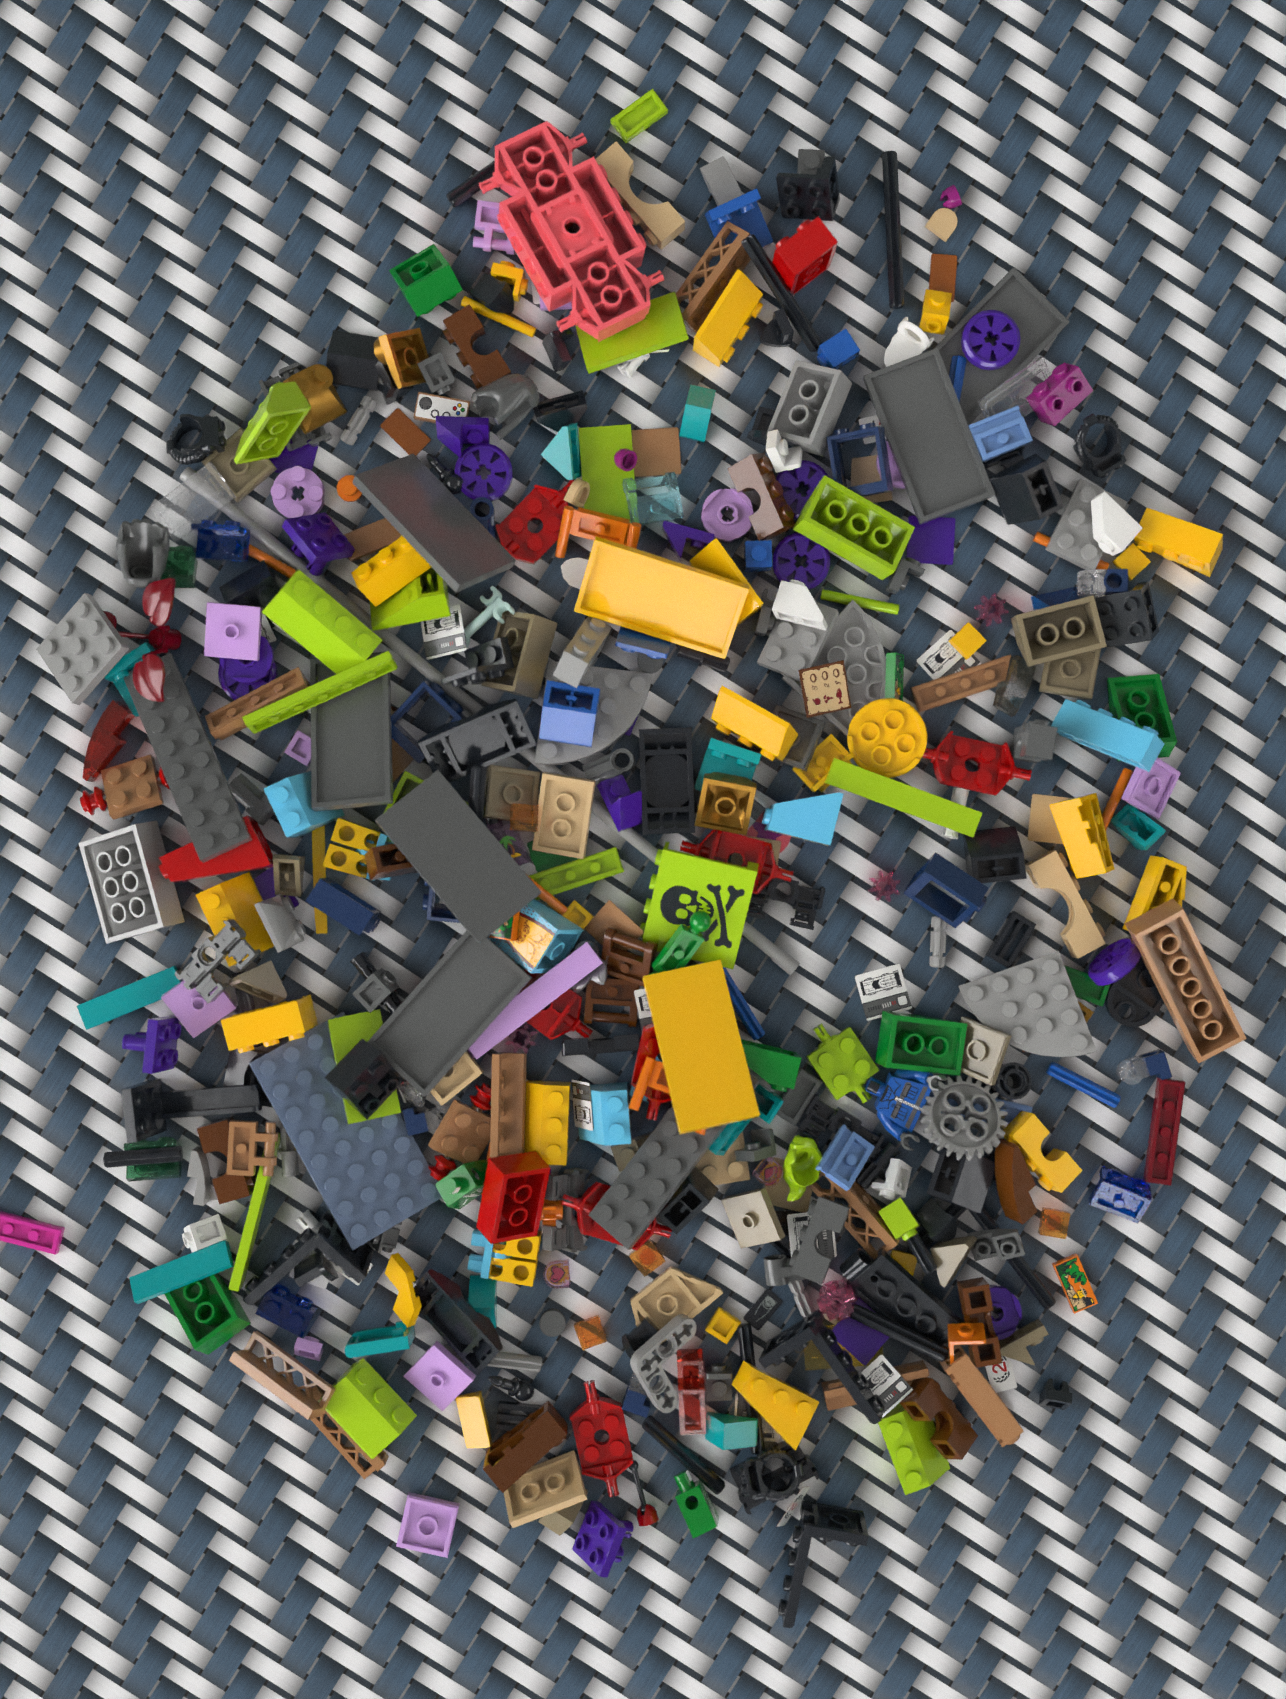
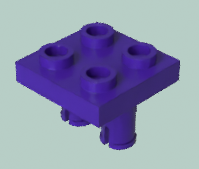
(317, 540)
(157, 1044)
(601, 1538)

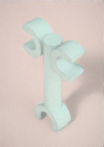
(495, 608)

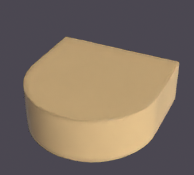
(942, 223)
(578, 493)

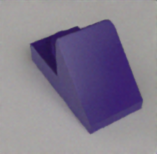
(462, 430)
(679, 535)
(621, 804)

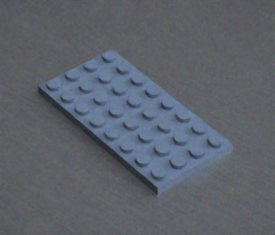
(364, 1169)

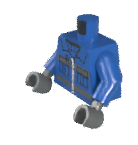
(901, 1100)

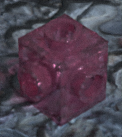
(838, 1291)

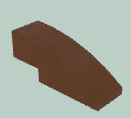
(1013, 1182)

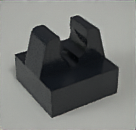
(1053, 1398)

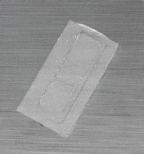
(1015, 390)
(193, 501)

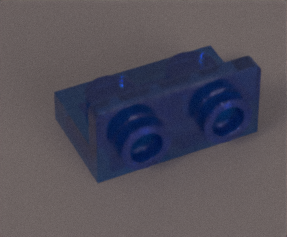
(222, 542)
(1121, 1195)
(287, 1310)

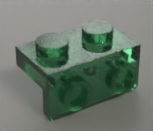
(181, 566)
(153, 1171)

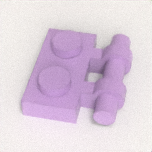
(487, 221)

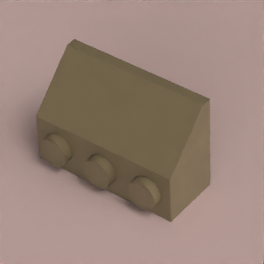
(1059, 631)
(530, 646)

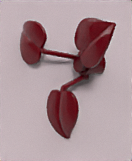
(150, 673)

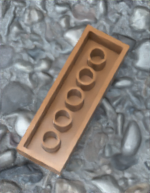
(1185, 980)

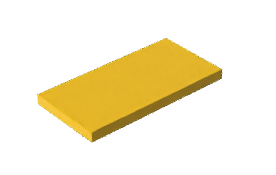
(661, 597)
(700, 1047)

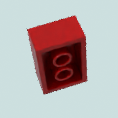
(804, 254)
(513, 1197)

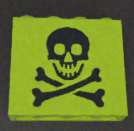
(695, 884)

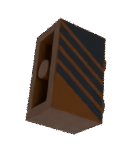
(387, 862)

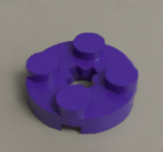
(254, 670)
(1010, 1311)

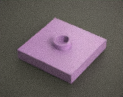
(233, 631)
(1151, 789)
(193, 1009)
(439, 1375)
(427, 1524)

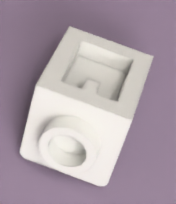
(779, 453)
(896, 1181)
(204, 1233)

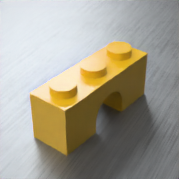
(1056, 1168)

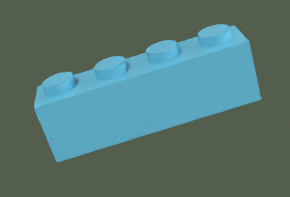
(1108, 735)

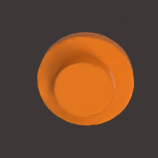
(347, 489)

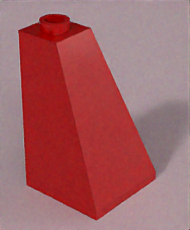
(185, 863)

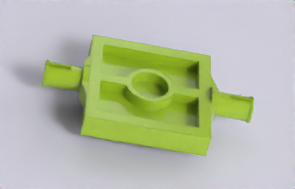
(842, 1063)

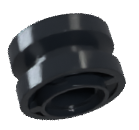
(1021, 1082)

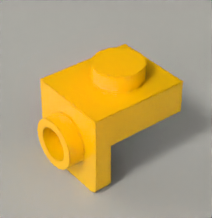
(514, 276)
(935, 311)

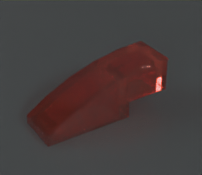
(106, 739)
(691, 1391)

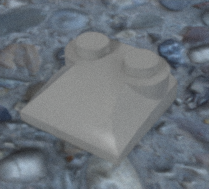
(280, 922)

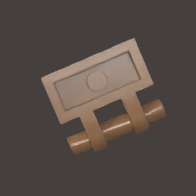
(243, 1148)

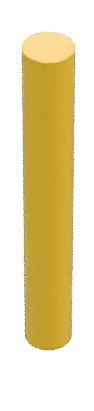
(500, 317)

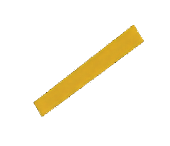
(319, 871)

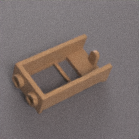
(982, 1397)

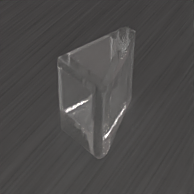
(413, 1096)

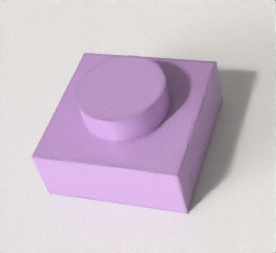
(300, 748)
(309, 1348)

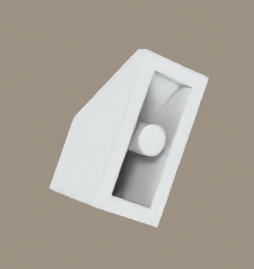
(1112, 524)
(797, 605)

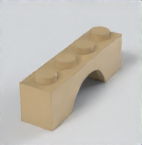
(658, 221)
(1081, 932)

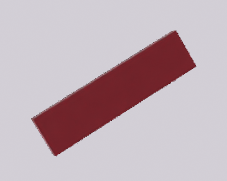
(1164, 1131)

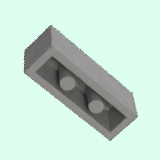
(582, 651)

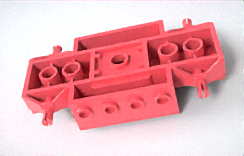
(587, 267)

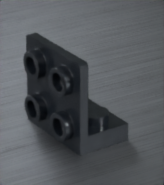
(810, 194)
(1128, 616)
(484, 661)

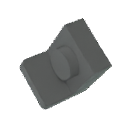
(809, 161)
(437, 373)
(899, 578)
(376, 989)
(760, 1148)
(718, 1382)

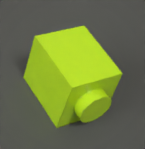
(899, 1219)

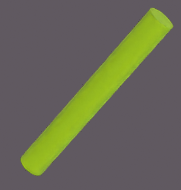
(861, 601)

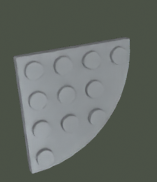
(864, 661)
(620, 703)
(1033, 1006)

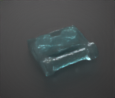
(657, 506)

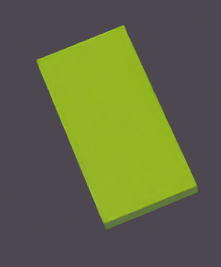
(658, 330)
(599, 469)
(344, 1035)

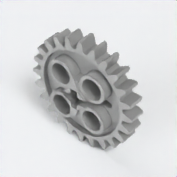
(962, 1139)

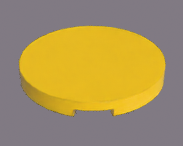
(887, 737)

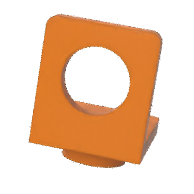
(964, 1334)

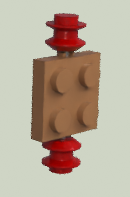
(127, 788)
(462, 1133)

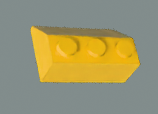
(728, 319)
(717, 561)
(389, 571)
(753, 725)
(236, 901)
(547, 1120)

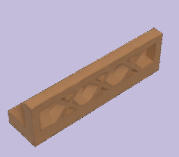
(716, 277)
(229, 718)
(508, 1104)
(864, 1208)
(279, 1385)
(838, 1397)
(376, 1463)

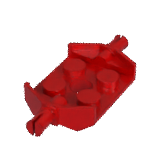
(539, 504)
(993, 763)
(721, 845)
(561, 1015)
(649, 1048)
(590, 1227)
(607, 1458)

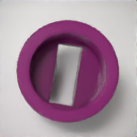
(952, 197)
(625, 459)

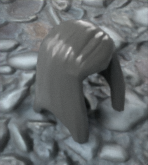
(507, 401)
(142, 551)

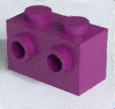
(1059, 394)

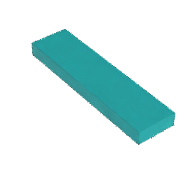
(127, 998)
(181, 1272)

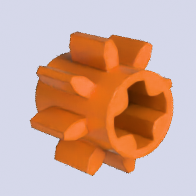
(551, 1212)

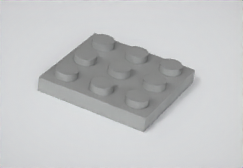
(82, 649)

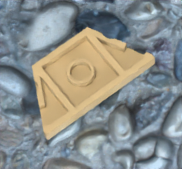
(673, 1294)

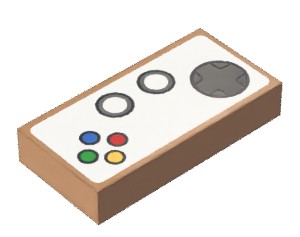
(430, 406)

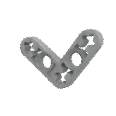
(653, 1362)

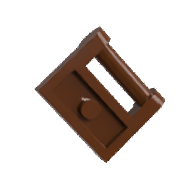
(626, 964)
(614, 992)

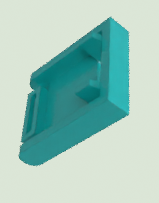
(380, 1340)

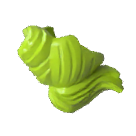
(800, 1166)

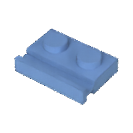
(1000, 433)
(845, 1157)

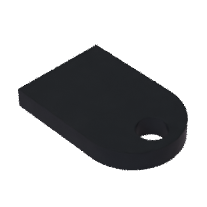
(1139, 993)

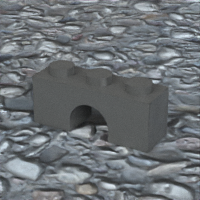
(1034, 741)
(809, 1261)

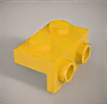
(821, 763)

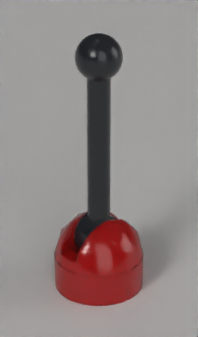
(646, 1512)

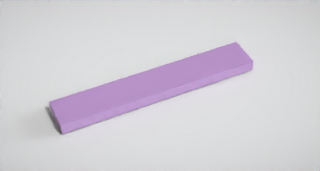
(538, 996)

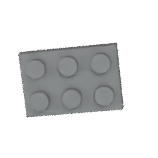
(1074, 531)
(796, 645)

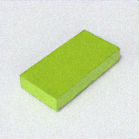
(639, 116)

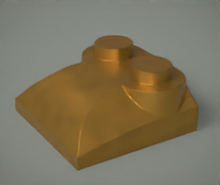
(401, 354)
(321, 395)
(726, 803)

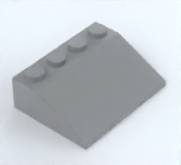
(128, 882)

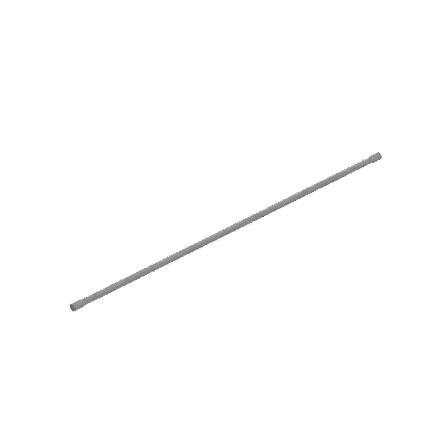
(777, 954)

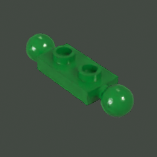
(682, 944)

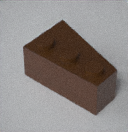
(524, 1446)

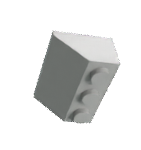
(810, 406)

